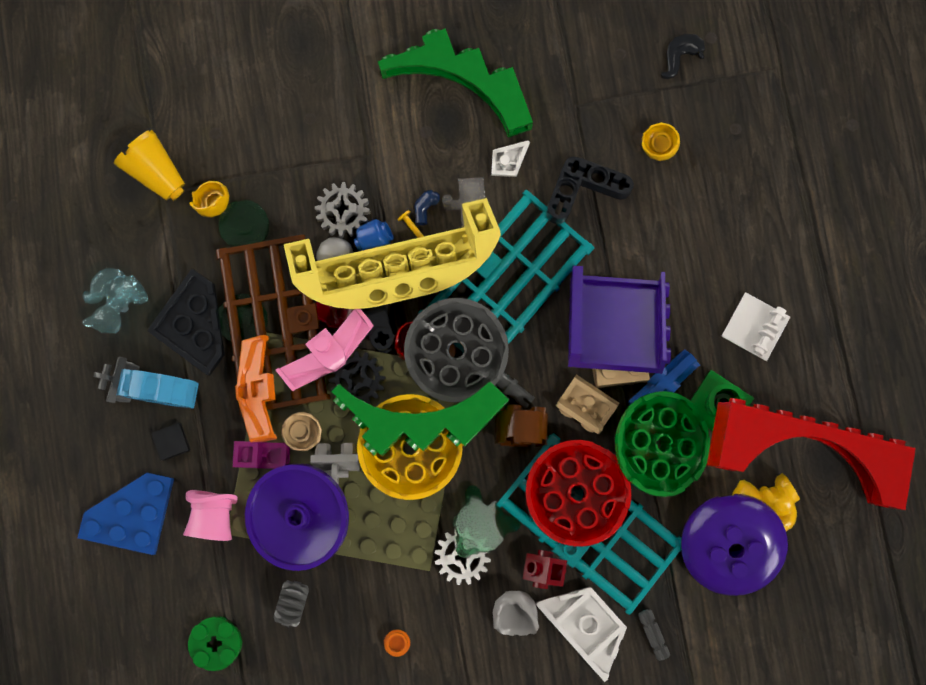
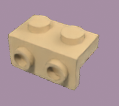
(587, 405)

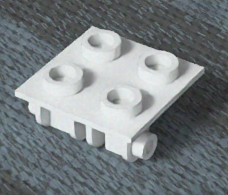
(756, 326)

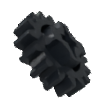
(362, 366)

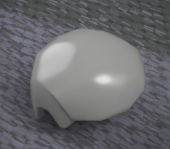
(332, 248)

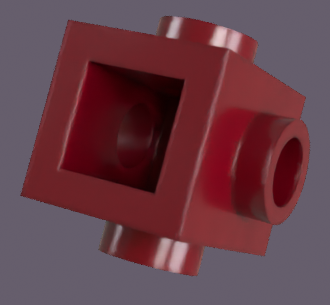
(539, 569)

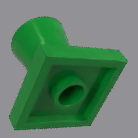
(709, 394)

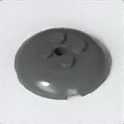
(450, 323)

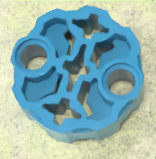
(157, 388)

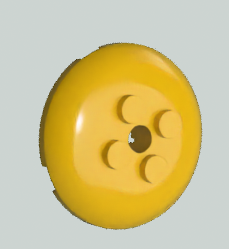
(415, 474)

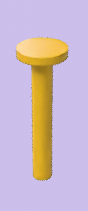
(411, 225)

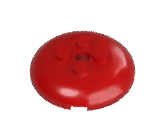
(604, 488)

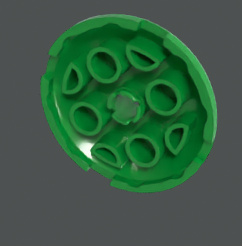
(682, 449)

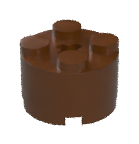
(521, 427)

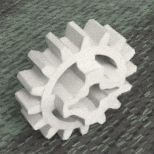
(449, 559)

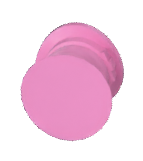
(209, 515)

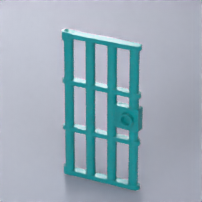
(495, 267)
(574, 554)

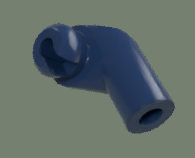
(422, 204)

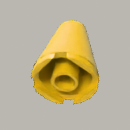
(151, 166)

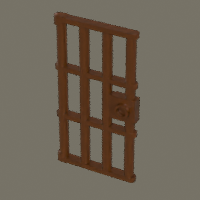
(292, 320)

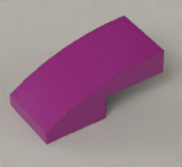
(260, 455)

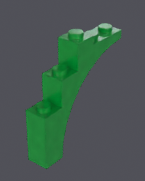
(468, 68)
(387, 427)

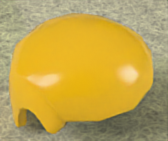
(660, 141)
(210, 199)

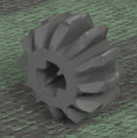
(291, 603)

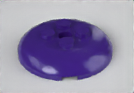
(727, 522)

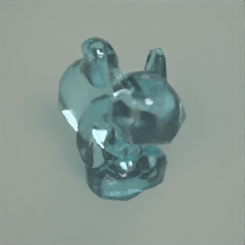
(118, 292)

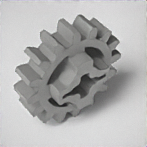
(331, 209)

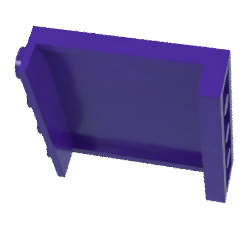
(618, 323)

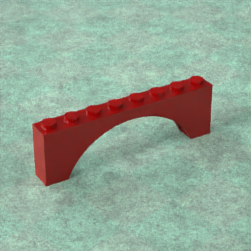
(746, 431)

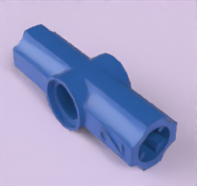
(672, 375)

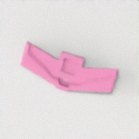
(328, 351)

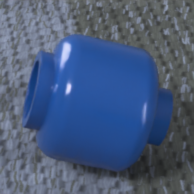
(373, 235)

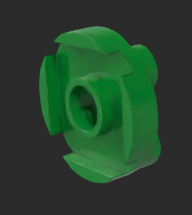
(205, 656)

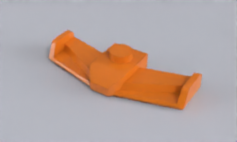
(255, 389)

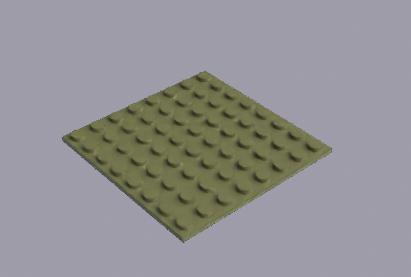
(379, 525)

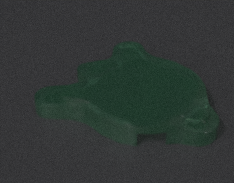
(481, 526)

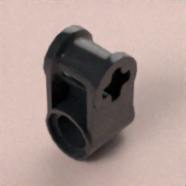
(381, 322)

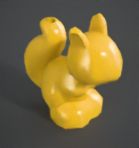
(780, 498)

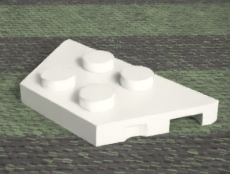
(587, 626)

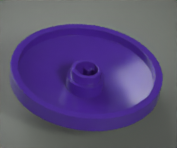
(296, 517)

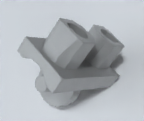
(338, 464)

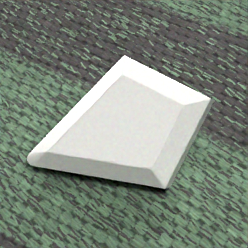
(508, 159)

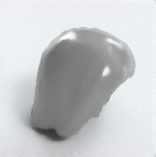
(515, 614)

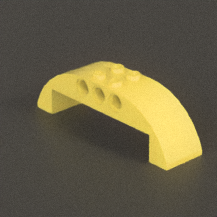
(397, 269)

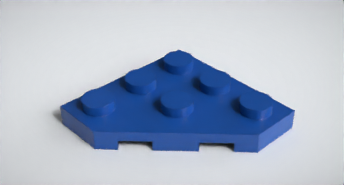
(130, 516)

